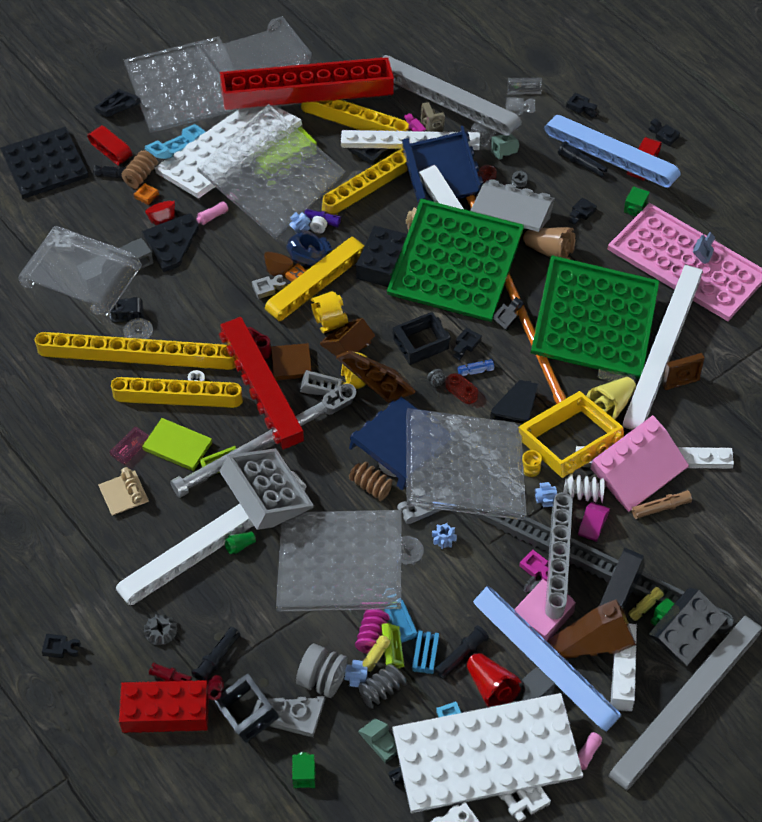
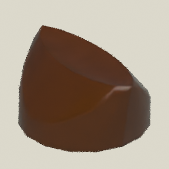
(277, 263)

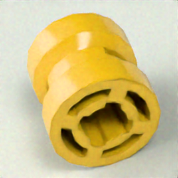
(531, 463)

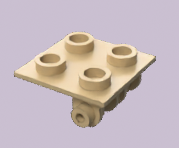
(123, 492)

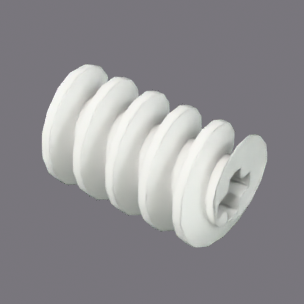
(584, 487)

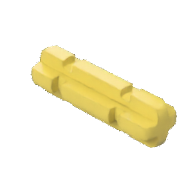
(646, 603)
(376, 652)

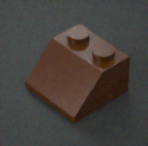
(351, 337)

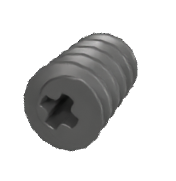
(380, 684)

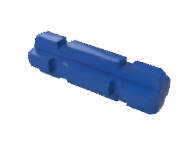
(477, 367)

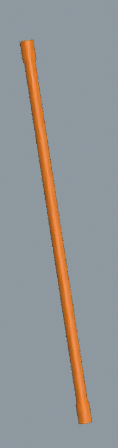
(558, 394)

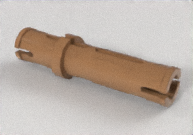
(668, 502)

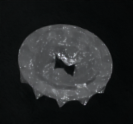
(138, 324)
(416, 550)

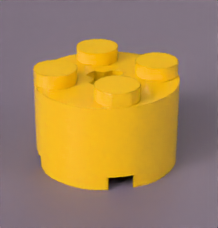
(328, 311)

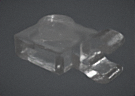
(518, 105)

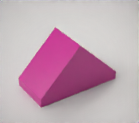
(593, 521)

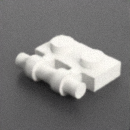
(532, 799)

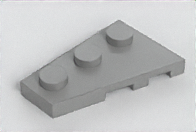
(296, 715)

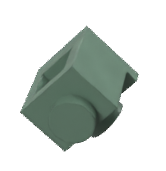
(504, 145)

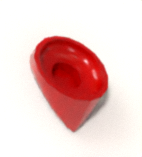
(161, 212)

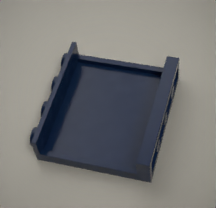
(451, 157)
(386, 439)

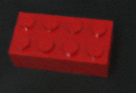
(164, 706)

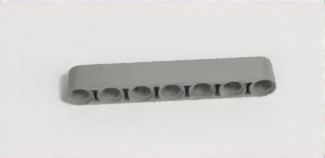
(559, 544)

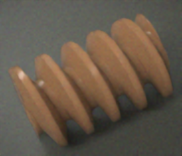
(139, 169)
(371, 481)

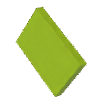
(177, 444)

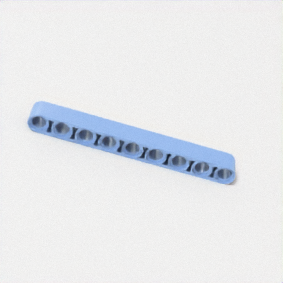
(613, 151)
(547, 658)

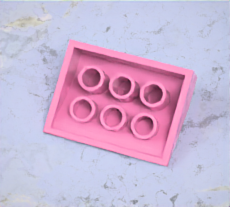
(639, 463)

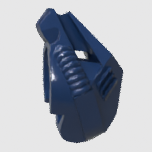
(304, 255)

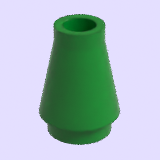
(238, 542)

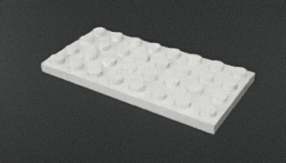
(183, 165)
(486, 752)

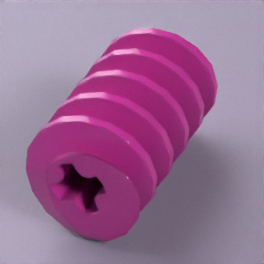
(370, 629)

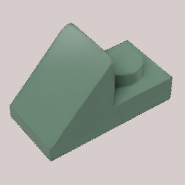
(379, 739)

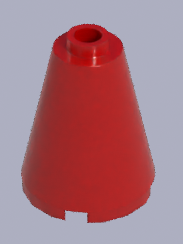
(493, 681)

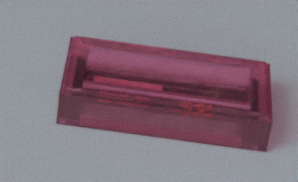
(129, 445)

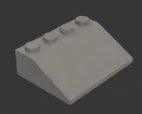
(514, 204)
(265, 487)

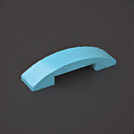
(170, 147)

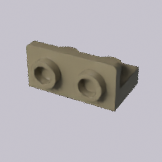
(430, 120)

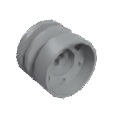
(320, 669)

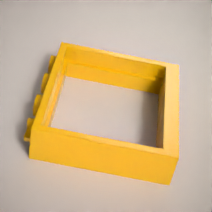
(557, 415)

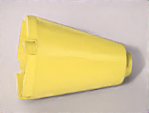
(613, 395)

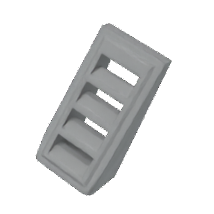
(313, 377)

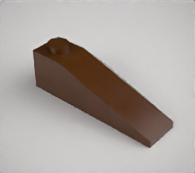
(379, 377)
(596, 632)

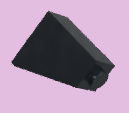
(517, 403)

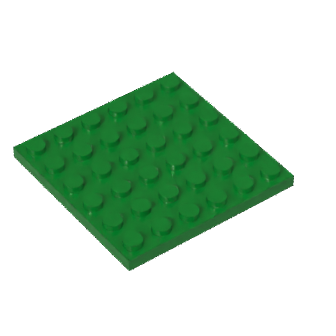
(455, 260)
(595, 317)

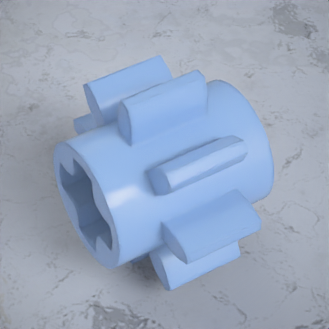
(300, 222)
(545, 494)
(444, 536)
(356, 673)

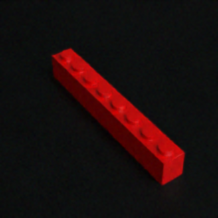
(261, 383)

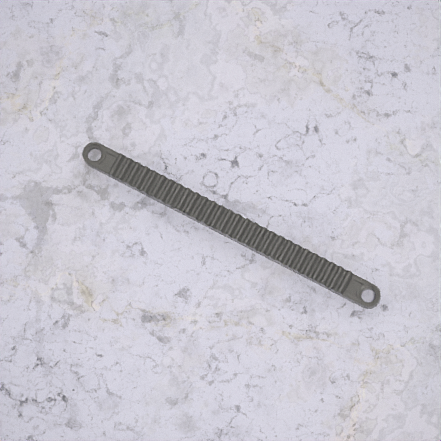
(588, 559)

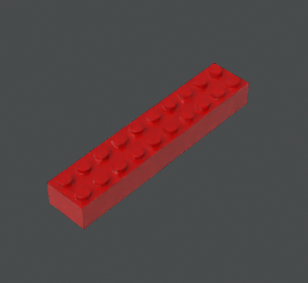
(306, 83)

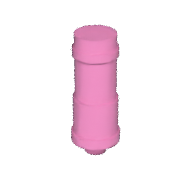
(210, 214)
(588, 750)

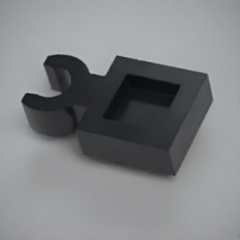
(57, 645)

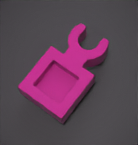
(414, 124)
(535, 565)

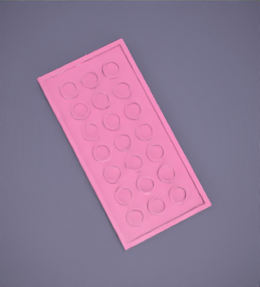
(665, 244)

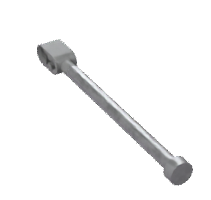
(181, 485)

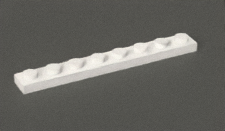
(394, 139)
(700, 457)

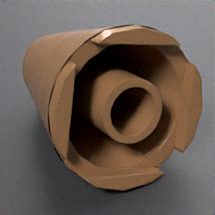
(551, 241)

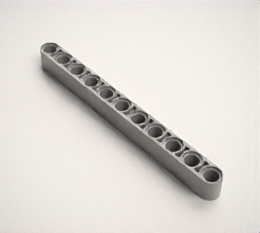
(454, 98)
(685, 703)

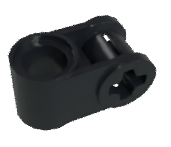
(127, 310)

